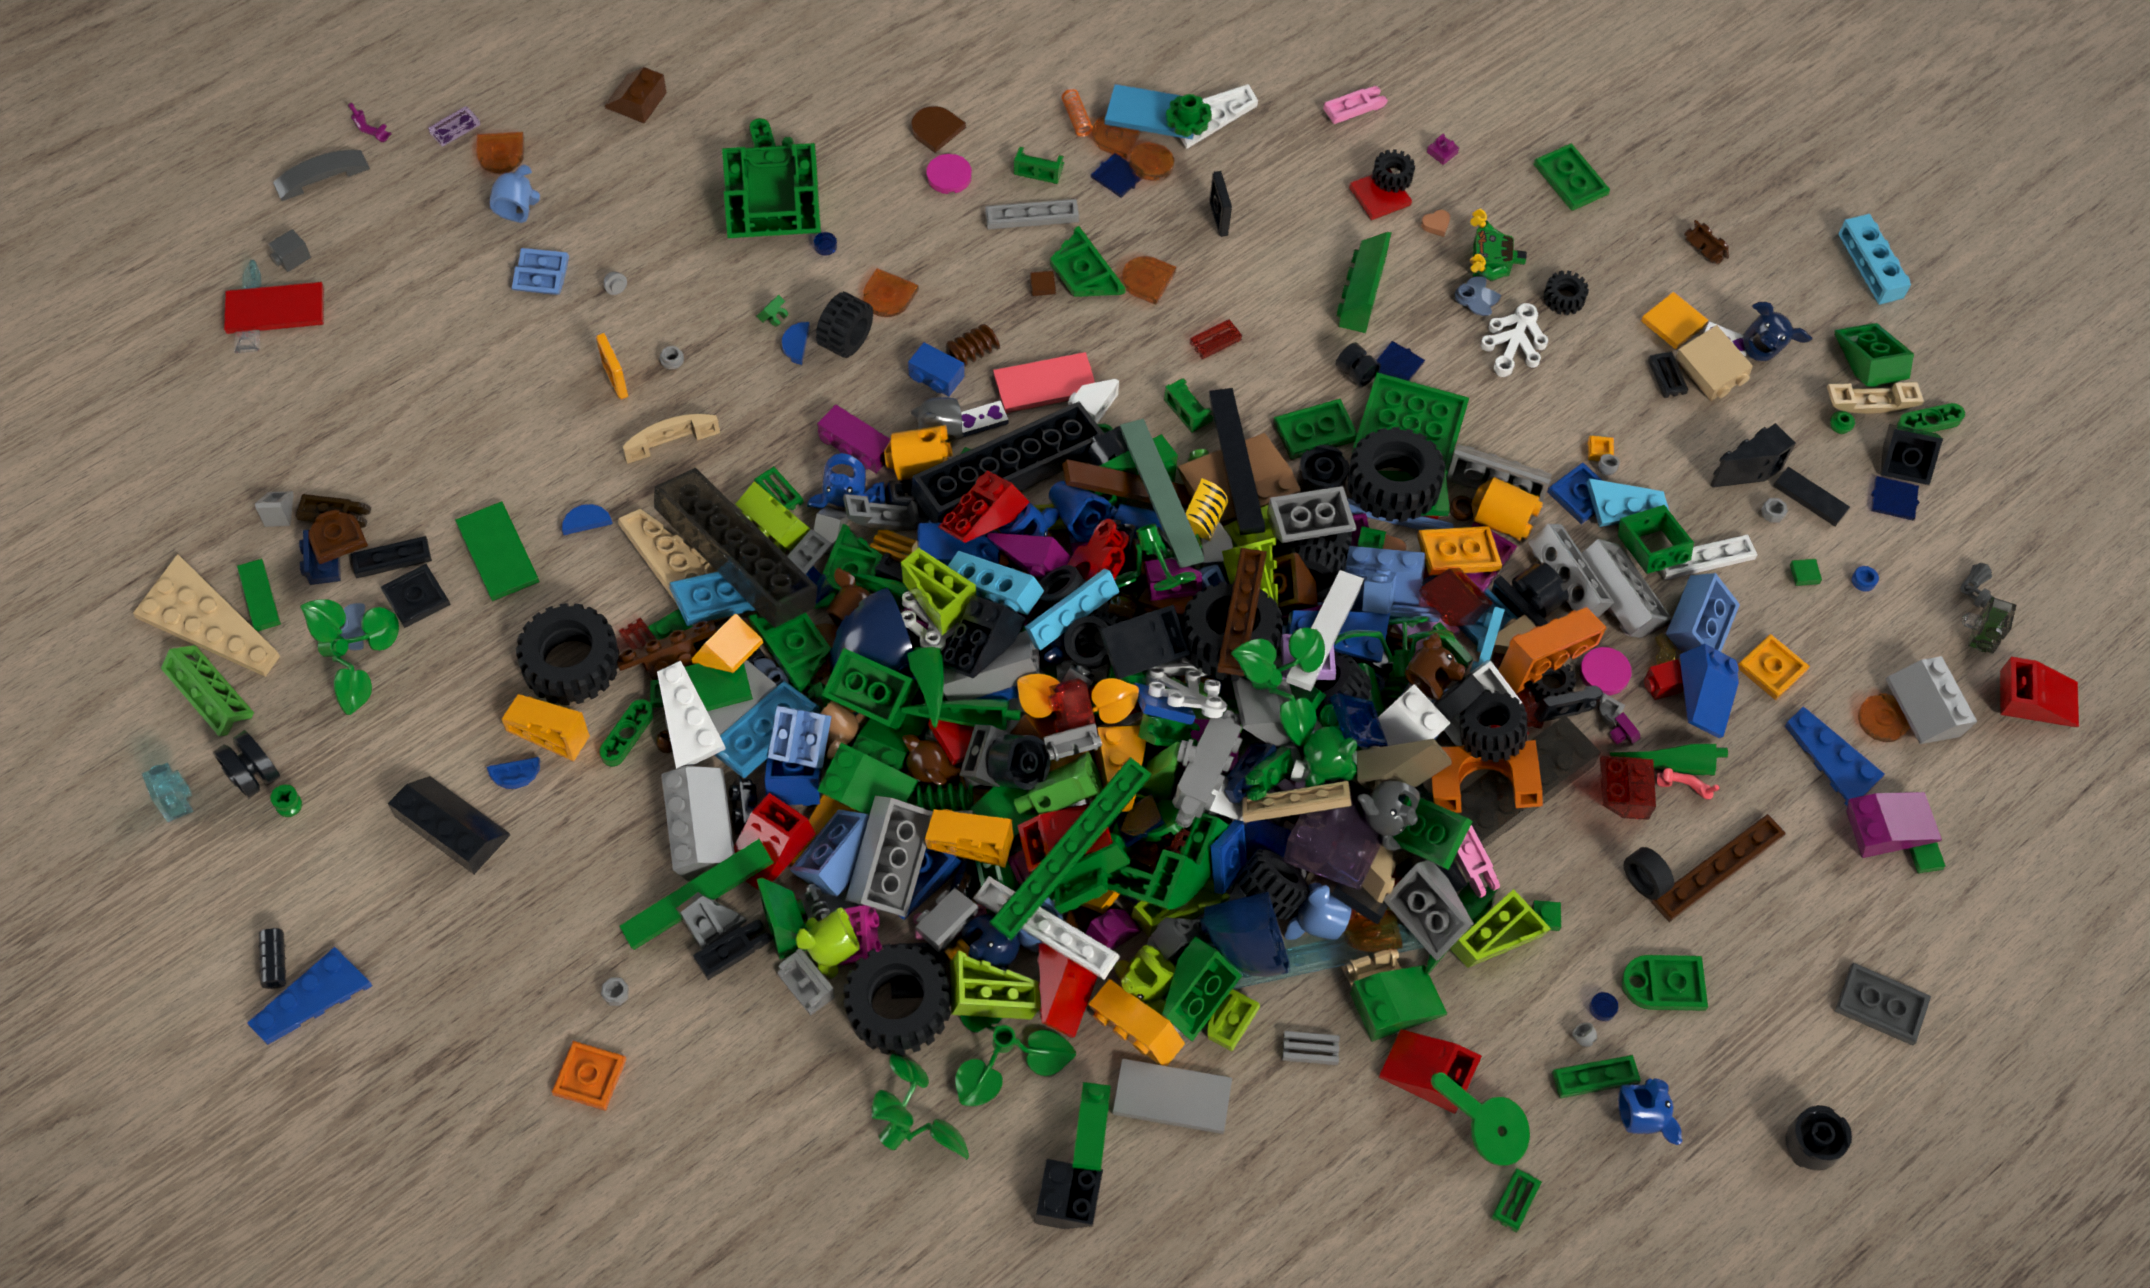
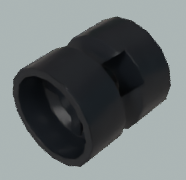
(1358, 364)

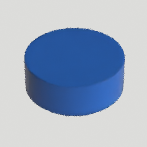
(1865, 578)

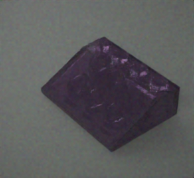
(1335, 842)

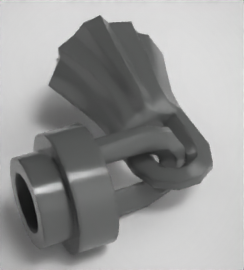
(1979, 574)

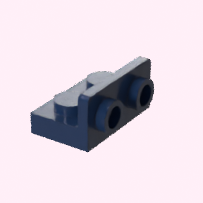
(310, 567)

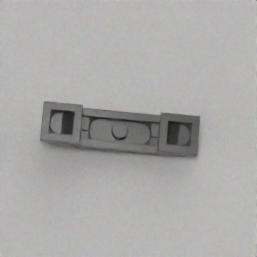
(317, 169)
(884, 515)

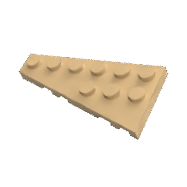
(662, 551)
(196, 613)

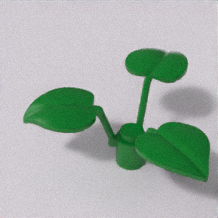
(1152, 543)
(324, 623)
(1403, 656)
(1257, 661)
(980, 1084)
(889, 1108)

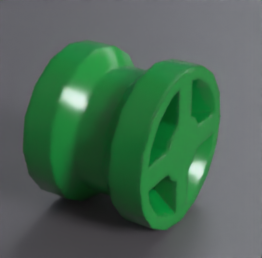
(284, 806)

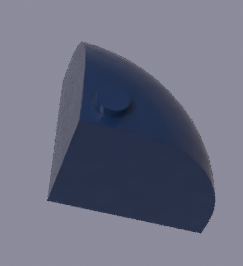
(875, 633)
(1247, 935)

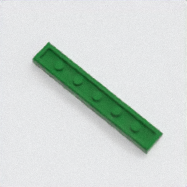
(711, 884)

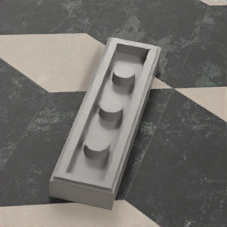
(1032, 214)

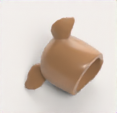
(843, 727)

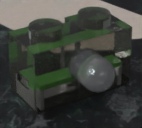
(1990, 625)

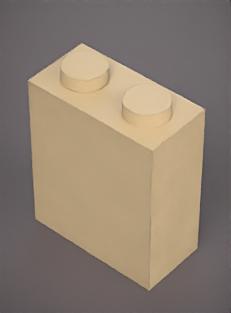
(1714, 363)

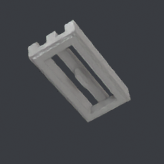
(1310, 1037)

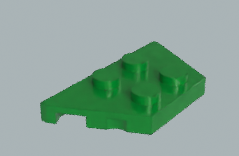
(1084, 268)
(852, 556)
(795, 647)

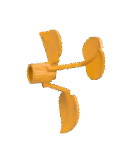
(1111, 696)

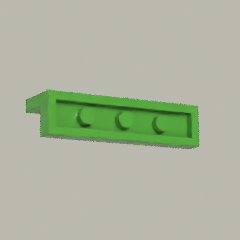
(200, 691)

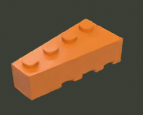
(1550, 647)

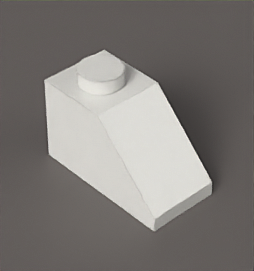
(1096, 397)

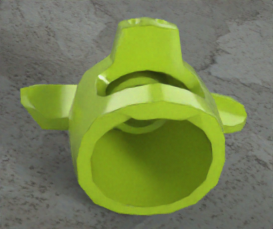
(829, 941)
(1147, 976)

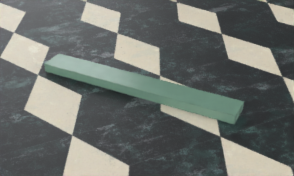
(1162, 493)

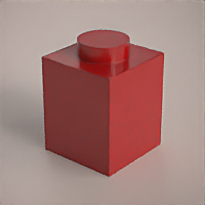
(1664, 679)

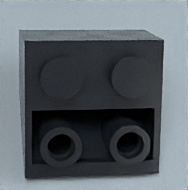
(1068, 1196)

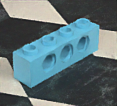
(1874, 259)
(998, 583)

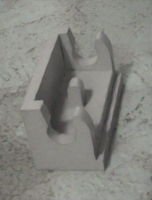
(805, 982)

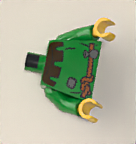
(1492, 250)

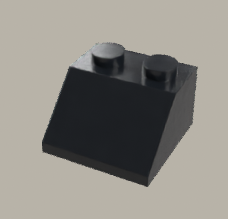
(1910, 454)

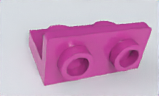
(865, 924)

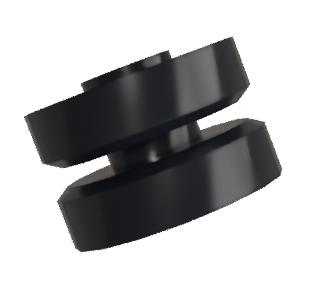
(249, 762)

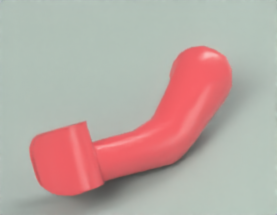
(1668, 776)

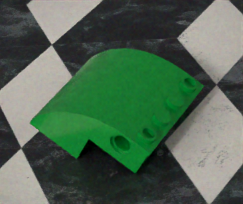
(771, 191)
(1176, 875)

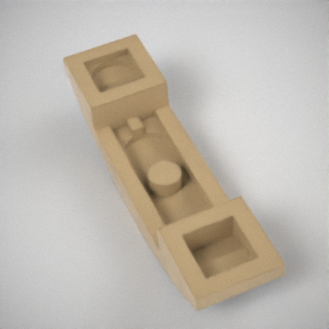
(1877, 400)
(667, 430)

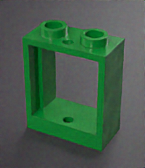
(1657, 519)

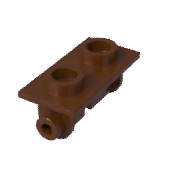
(1703, 235)

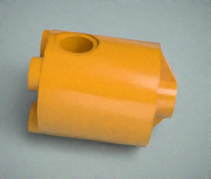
(917, 451)
(1505, 508)

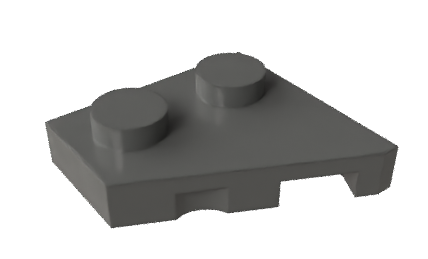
(708, 919)

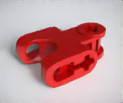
(1101, 552)

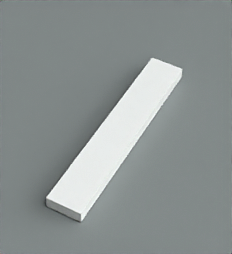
(1329, 623)
(1053, 931)

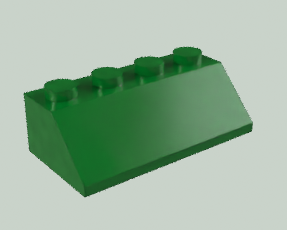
(1363, 283)

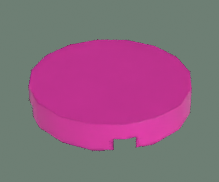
(949, 173)
(1606, 669)

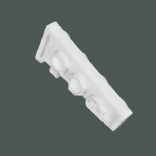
(1225, 109)
(688, 722)

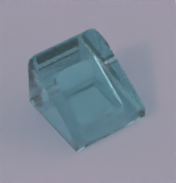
(252, 276)

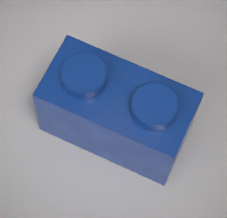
(936, 369)

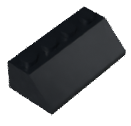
(448, 822)

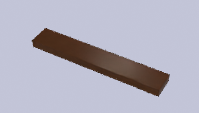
(1113, 482)
(1242, 608)
(1719, 867)

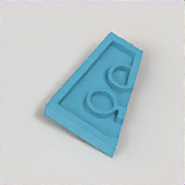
(1618, 500)

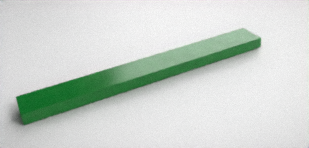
(1070, 849)

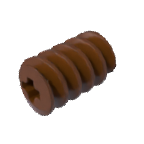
(972, 344)

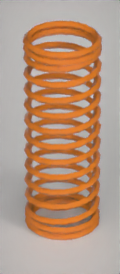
(1068, 102)

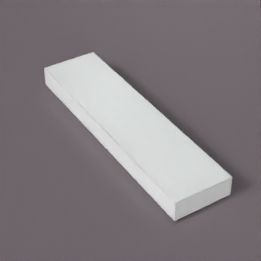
(1714, 556)

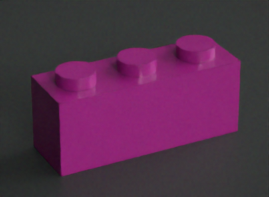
(853, 438)

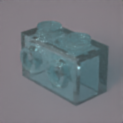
(168, 791)

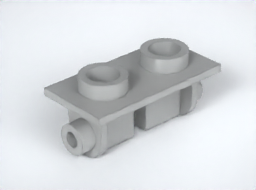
(1072, 742)

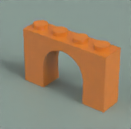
(1520, 769)

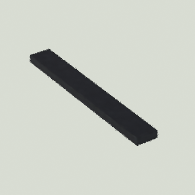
(1236, 462)

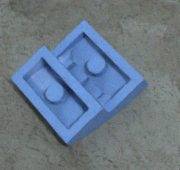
(540, 271)
(799, 737)

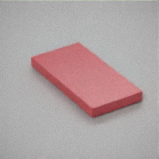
(1042, 381)

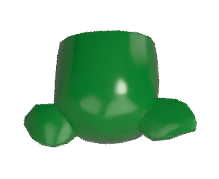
(1329, 756)

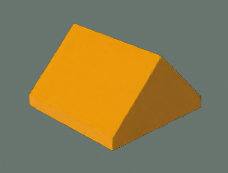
(729, 646)

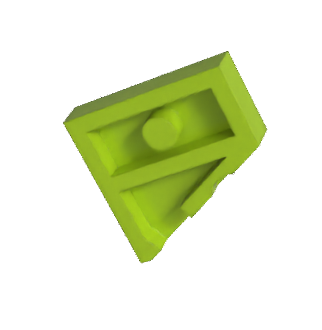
(1232, 1019)

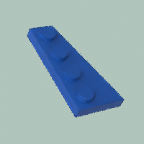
(1360, 647)

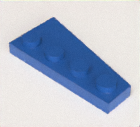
(1841, 763)
(319, 988)

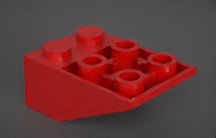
(984, 508)
(2038, 693)
(1045, 830)
(781, 832)
(1063, 990)
(1419, 1057)

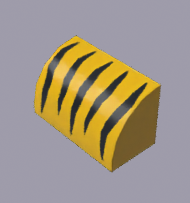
(1206, 509)

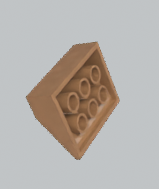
(1269, 469)

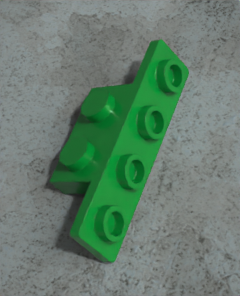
(1089, 878)

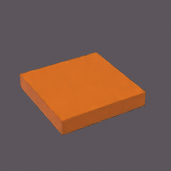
(589, 1075)

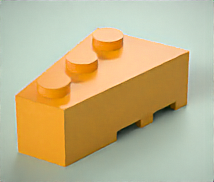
(547, 725)
(1117, 747)
(970, 836)
(1137, 1023)

